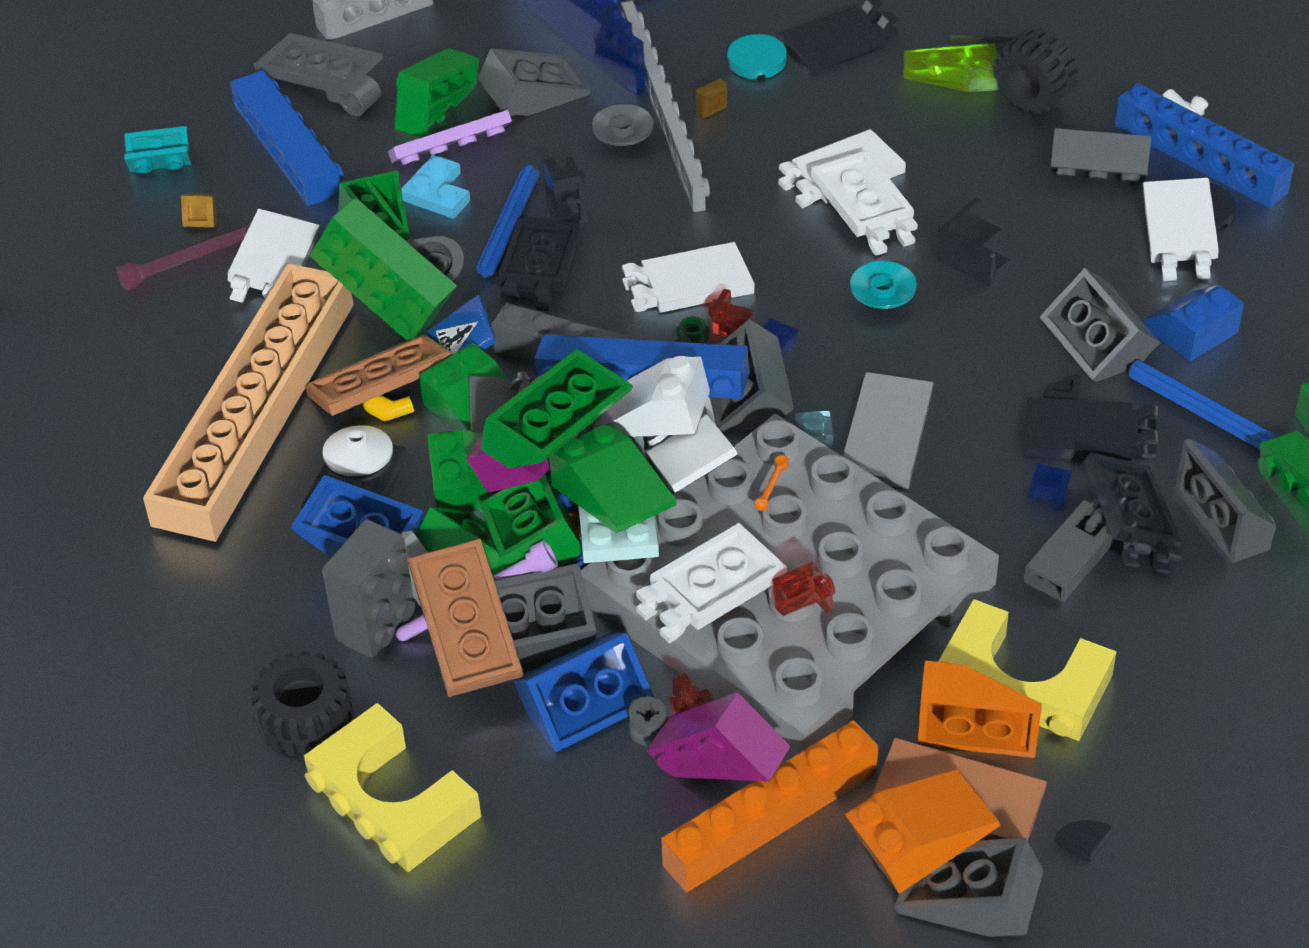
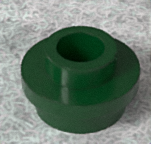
(693, 328)

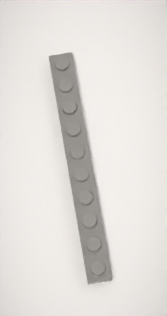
(668, 115)

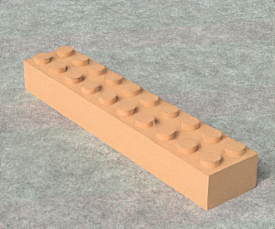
(248, 404)

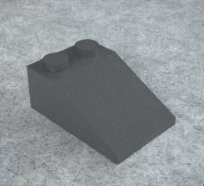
(530, 81)
(980, 890)

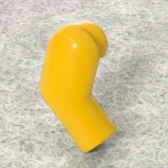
(387, 409)

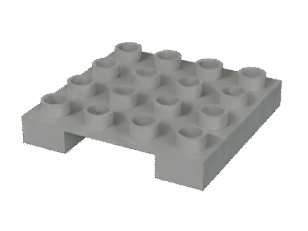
(883, 551)

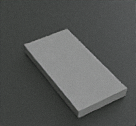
(889, 427)

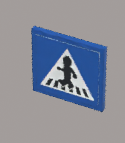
(464, 327)

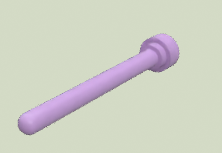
(538, 559)

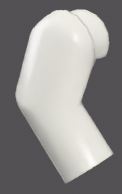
(1197, 104)

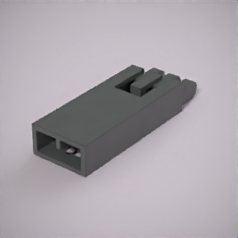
(1070, 552)

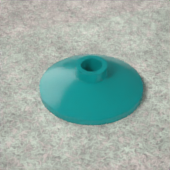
(883, 284)

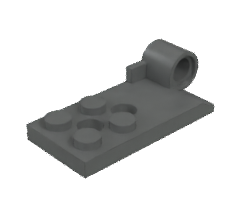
(327, 67)

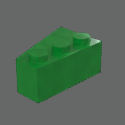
(380, 195)

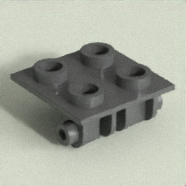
(491, 393)

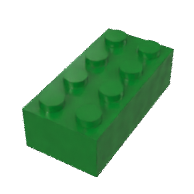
(382, 270)

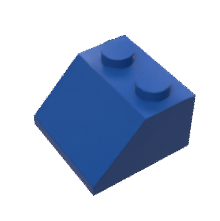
(1197, 321)

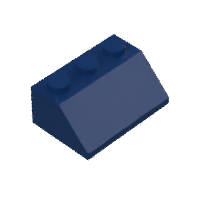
(584, 690)

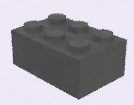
(369, 588)

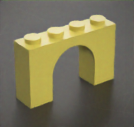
(1065, 699)
(404, 829)

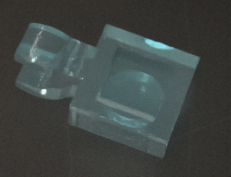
(816, 424)

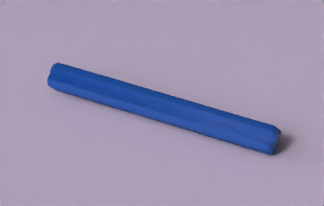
(507, 220)
(1199, 404)

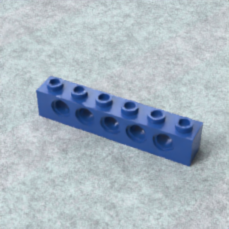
(1205, 145)

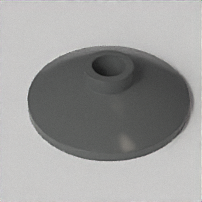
(622, 124)

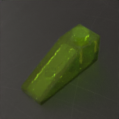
(956, 67)

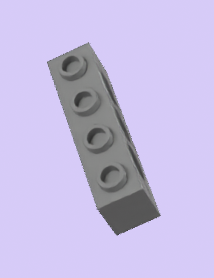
(344, 17)

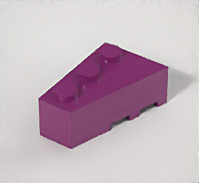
(719, 742)

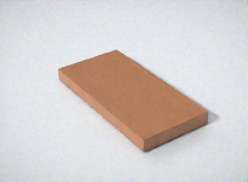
(376, 374)
(464, 617)
(1007, 794)

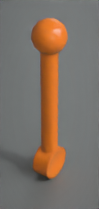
(781, 463)

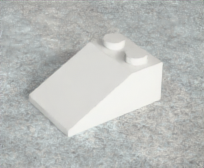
(662, 400)
(689, 456)

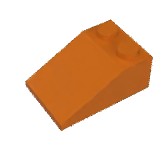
(975, 712)
(921, 826)

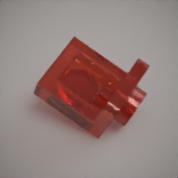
(726, 316)
(802, 588)
(686, 695)

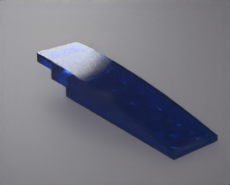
(598, 35)

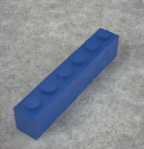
(287, 137)
(724, 365)

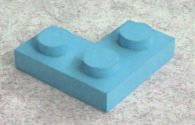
(433, 189)

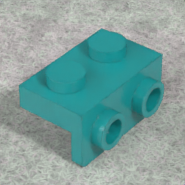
(157, 149)

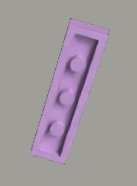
(438, 142)

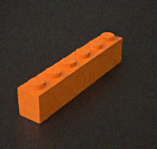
(769, 807)

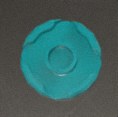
(756, 56)

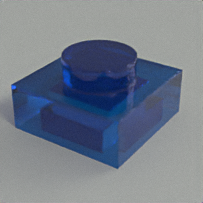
(786, 335)
(1050, 484)

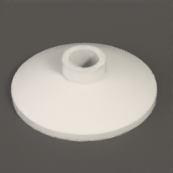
(357, 450)

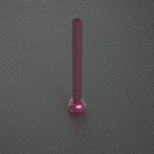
(132, 275)

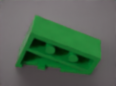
(431, 88)
(1286, 469)

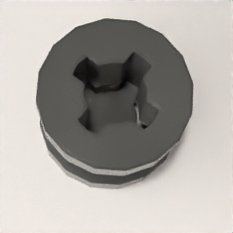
(656, 715)

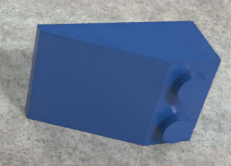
(340, 508)

